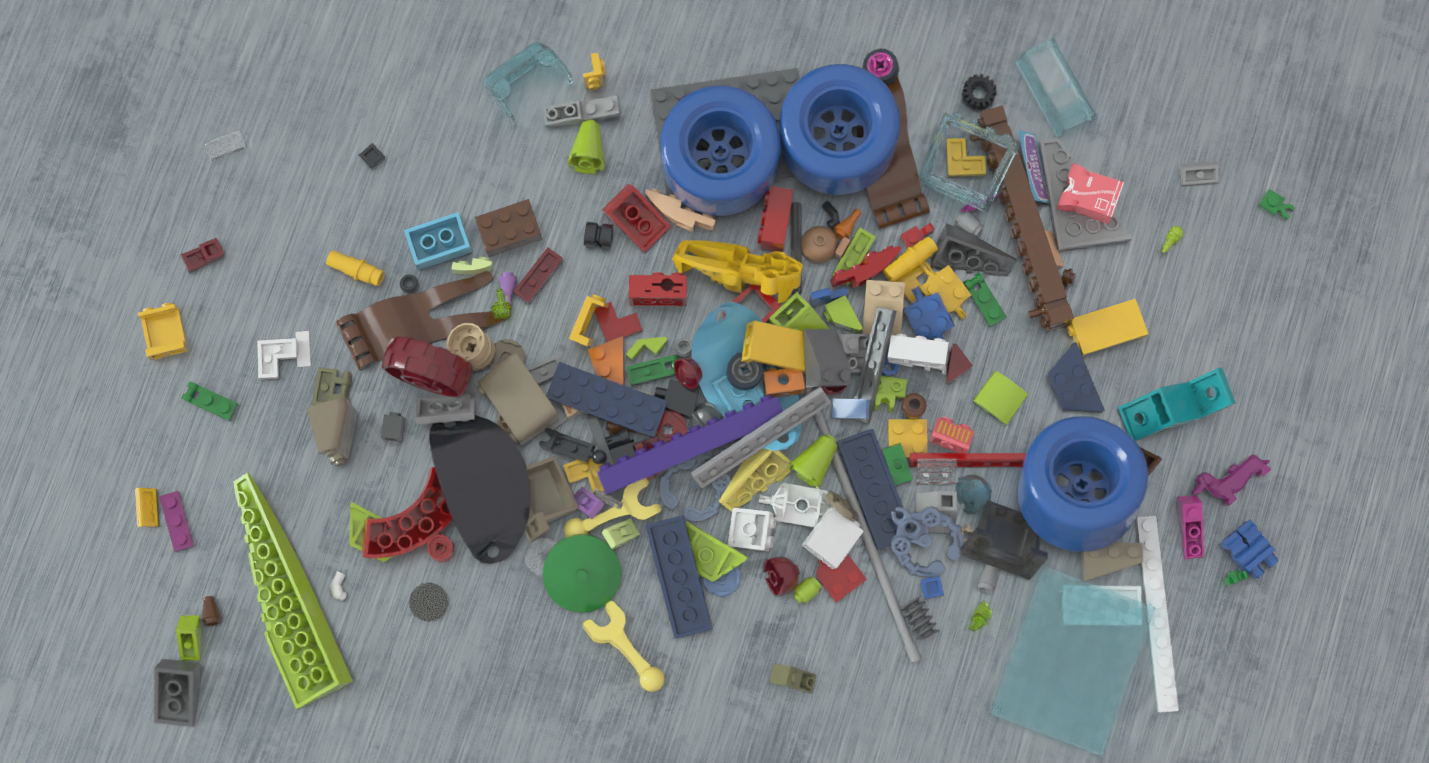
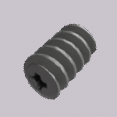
(919, 618)

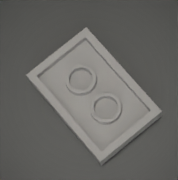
(445, 409)

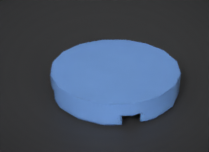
(725, 585)

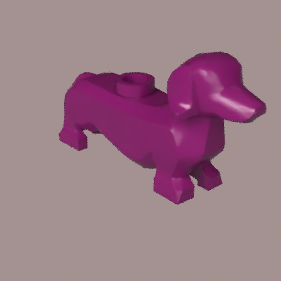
(1233, 481)

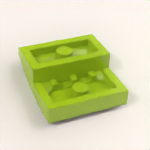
(1000, 397)

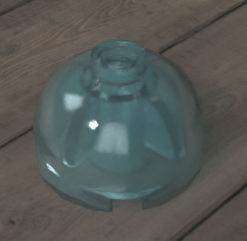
(973, 492)

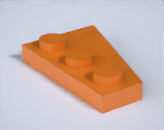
(609, 360)

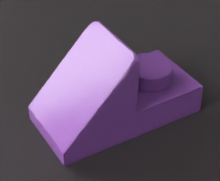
(588, 503)

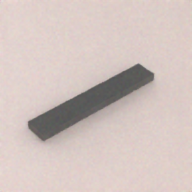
(875, 357)

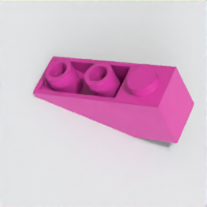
(1191, 526)

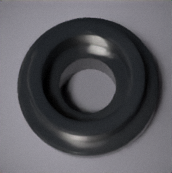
(409, 278)

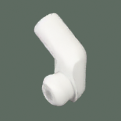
(336, 588)

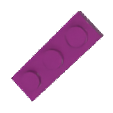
(176, 521)

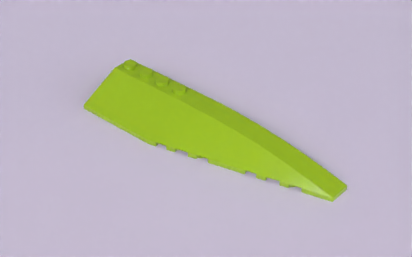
(290, 609)

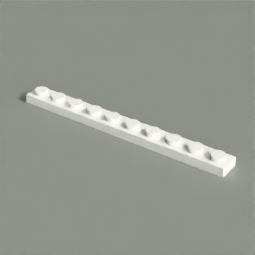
(1159, 627)

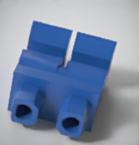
(1252, 553)

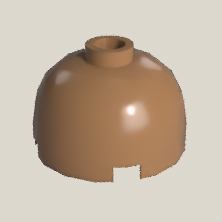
(819, 245)

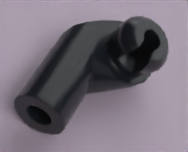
(833, 213)

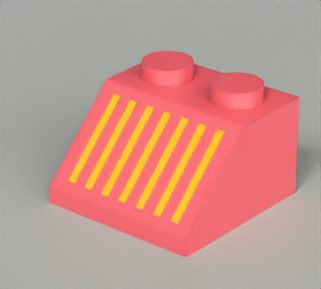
(951, 435)

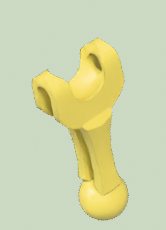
(630, 507)
(650, 677)

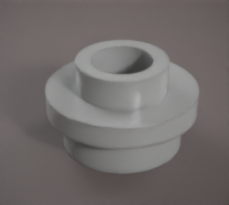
(683, 341)

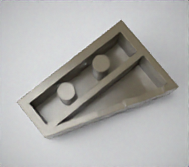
(1110, 560)

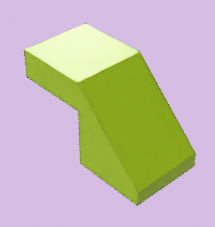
(653, 345)

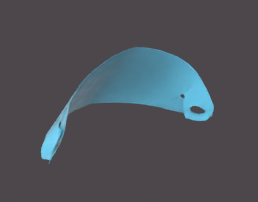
(716, 345)

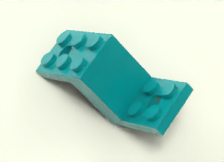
(1177, 404)

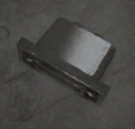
(1005, 542)

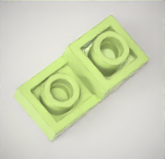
(478, 266)

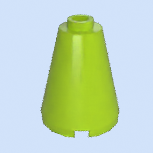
(587, 150)
(815, 461)

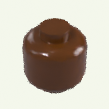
(913, 406)

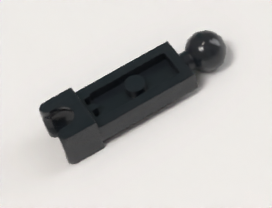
(572, 448)

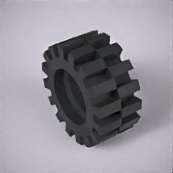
(986, 84)

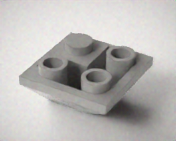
(855, 349)
(942, 500)

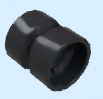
(598, 235)

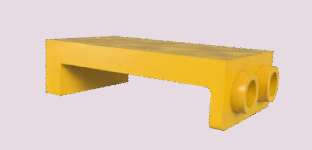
(1108, 327)
(774, 346)

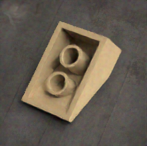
(883, 295)

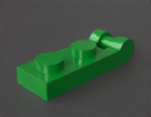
(985, 300)
(651, 370)
(210, 401)

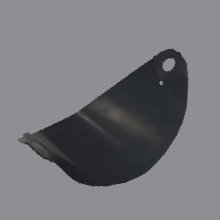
(482, 484)

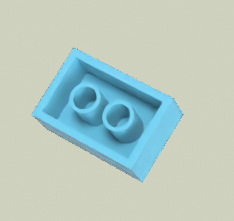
(438, 241)

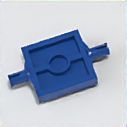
(928, 315)

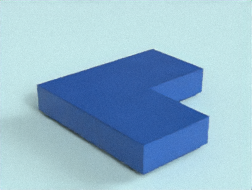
(826, 296)

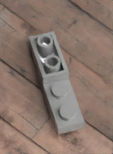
(577, 112)

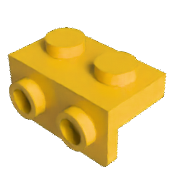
(594, 79)

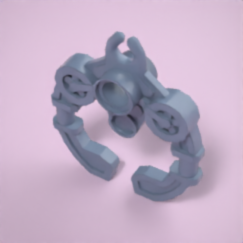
(691, 513)
(919, 534)

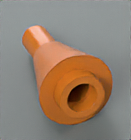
(845, 227)

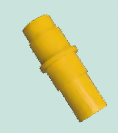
(910, 259)
(355, 268)

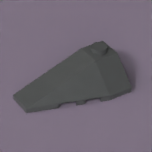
(969, 253)

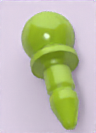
(1173, 237)

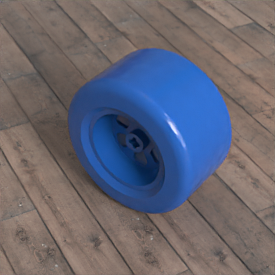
(835, 90)
(737, 115)
(1095, 447)

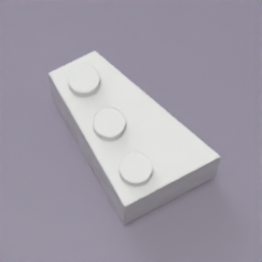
(919, 352)

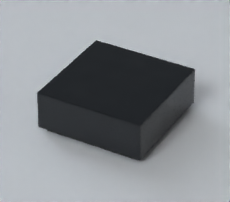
(372, 156)

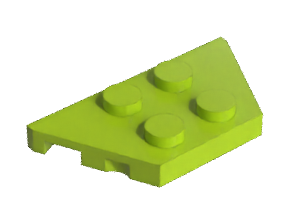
(357, 519)
(712, 555)

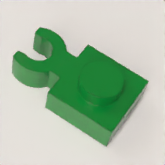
(1274, 203)
(1235, 577)

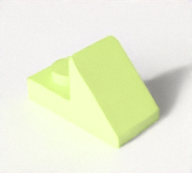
(621, 534)

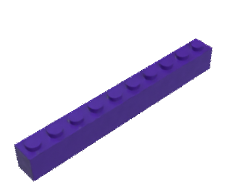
(688, 445)

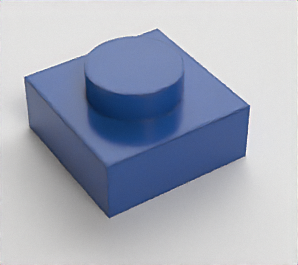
(932, 587)

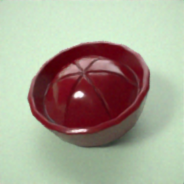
(688, 372)

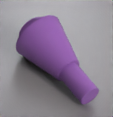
(507, 284)

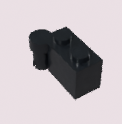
(620, 445)

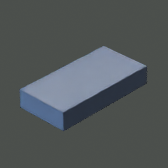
(850, 408)

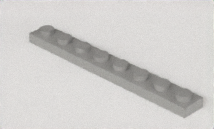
(761, 437)

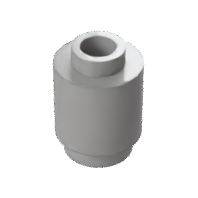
(969, 223)

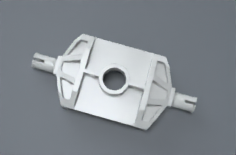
(785, 504)

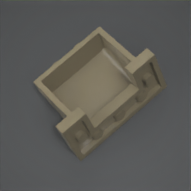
(549, 497)

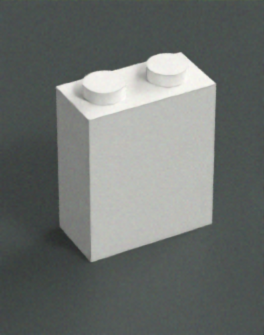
(832, 538)

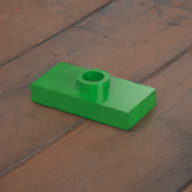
(897, 464)

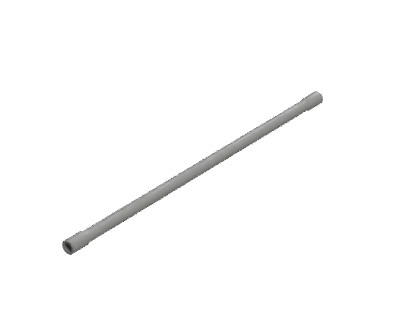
(910, 645)

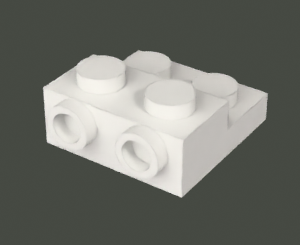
(752, 529)

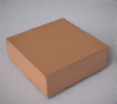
(842, 248)

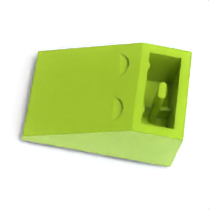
(797, 315)

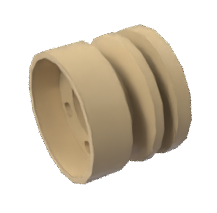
(466, 339)

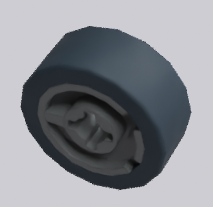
(746, 381)

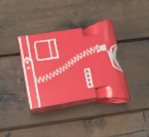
(1090, 194)

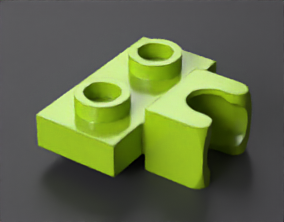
(889, 390)

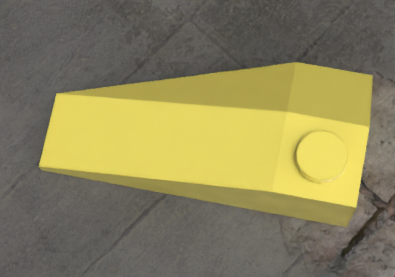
(755, 476)

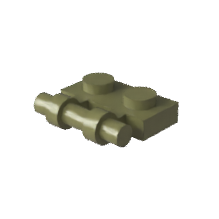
(326, 383)

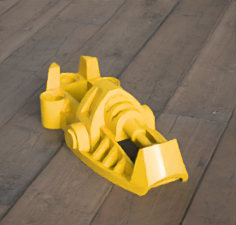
(736, 266)

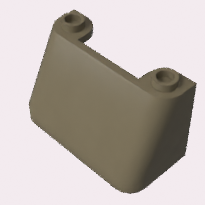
(518, 399)
(333, 428)

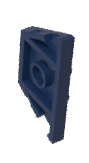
(1073, 383)

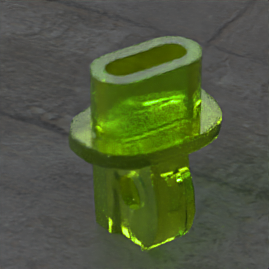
(501, 308)
(980, 616)

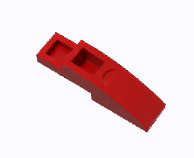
(867, 270)

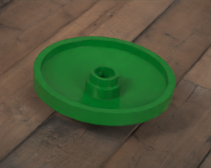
(581, 573)

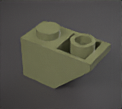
(792, 678)

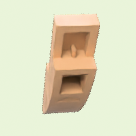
(671, 209)

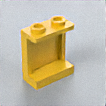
(584, 319)
(163, 331)

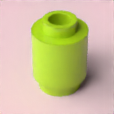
(806, 590)

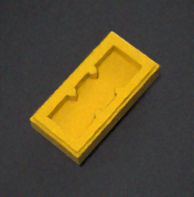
(146, 507)

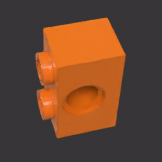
(772, 386)

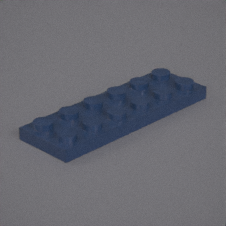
(606, 399)
(872, 484)
(679, 576)

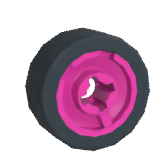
(885, 58)

